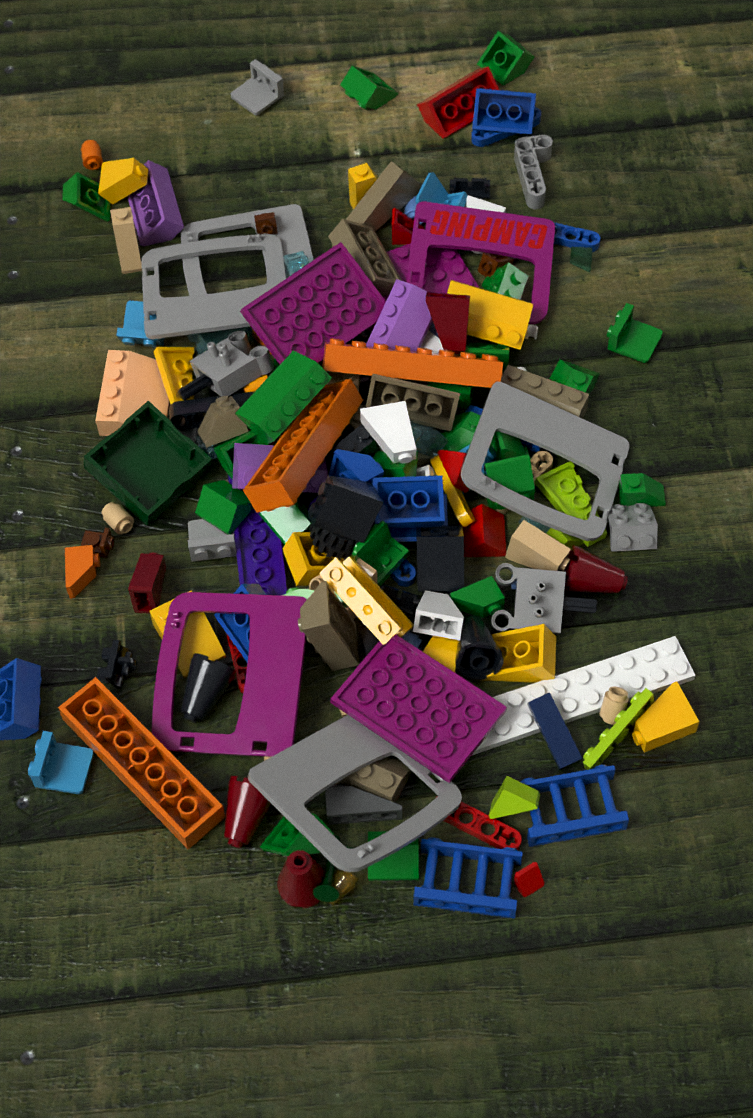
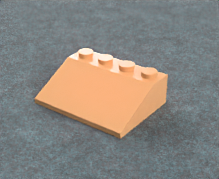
(126, 386)

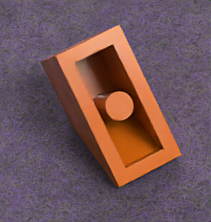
(80, 568)

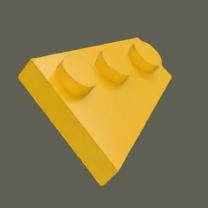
(175, 369)

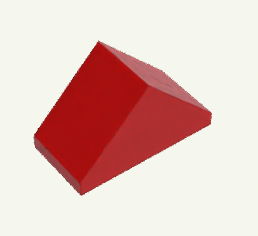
(402, 228)
(453, 463)

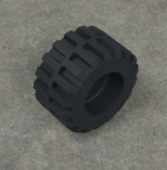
(332, 543)

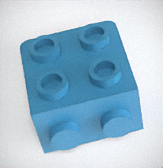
(434, 192)
(133, 327)
(60, 765)

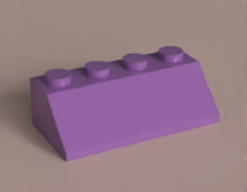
(155, 208)
(403, 318)
(250, 457)

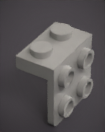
(260, 90)
(632, 527)
(209, 542)

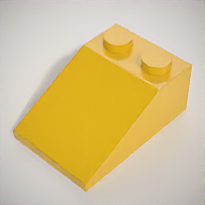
(304, 558)
(197, 636)
(527, 655)

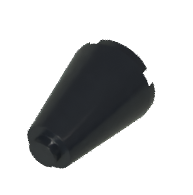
(477, 651)
(204, 686)

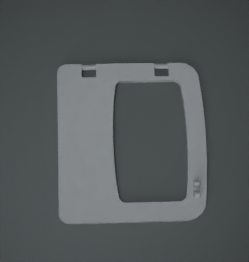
(290, 230)
(209, 311)
(558, 432)
(326, 758)

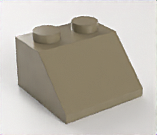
(221, 422)

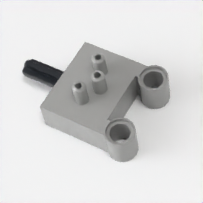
(228, 366)
(539, 599)

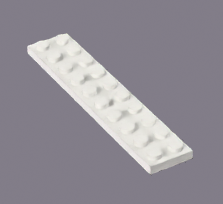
(583, 689)

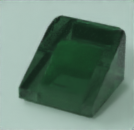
(581, 257)

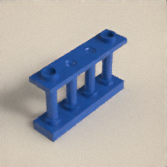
(588, 824)
(477, 901)

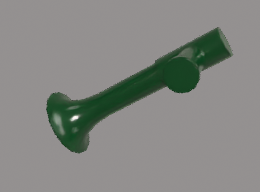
(326, 891)

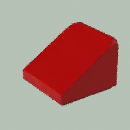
(528, 879)

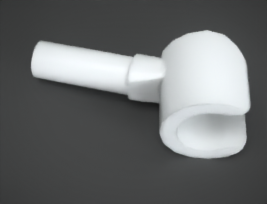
(531, 331)

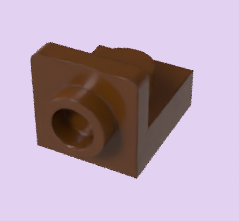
(266, 223)
(490, 262)
(101, 541)

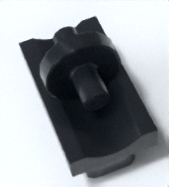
(119, 664)

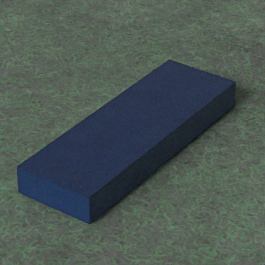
(554, 731)

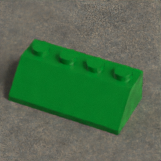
(283, 396)

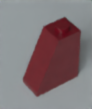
(450, 319)
(147, 582)

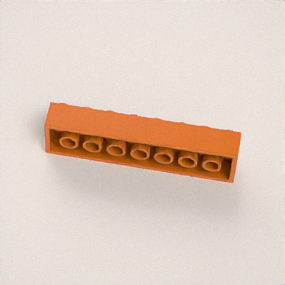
(412, 365)
(303, 447)
(142, 763)

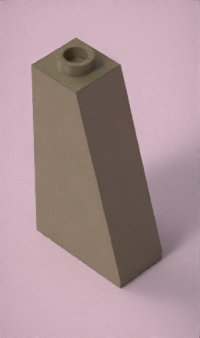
(390, 191)

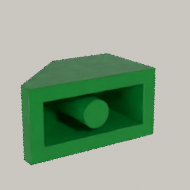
(640, 489)
(479, 598)

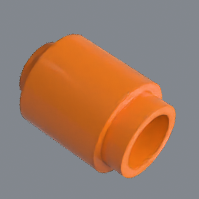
(91, 155)

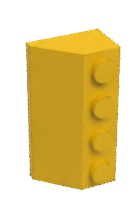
(495, 315)

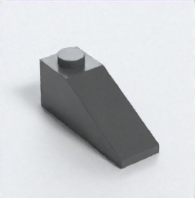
(354, 805)

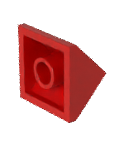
(486, 534)

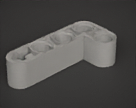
(527, 156)

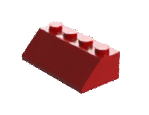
(455, 104)

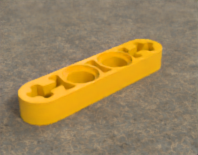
(454, 495)

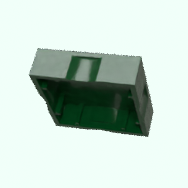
(147, 463)

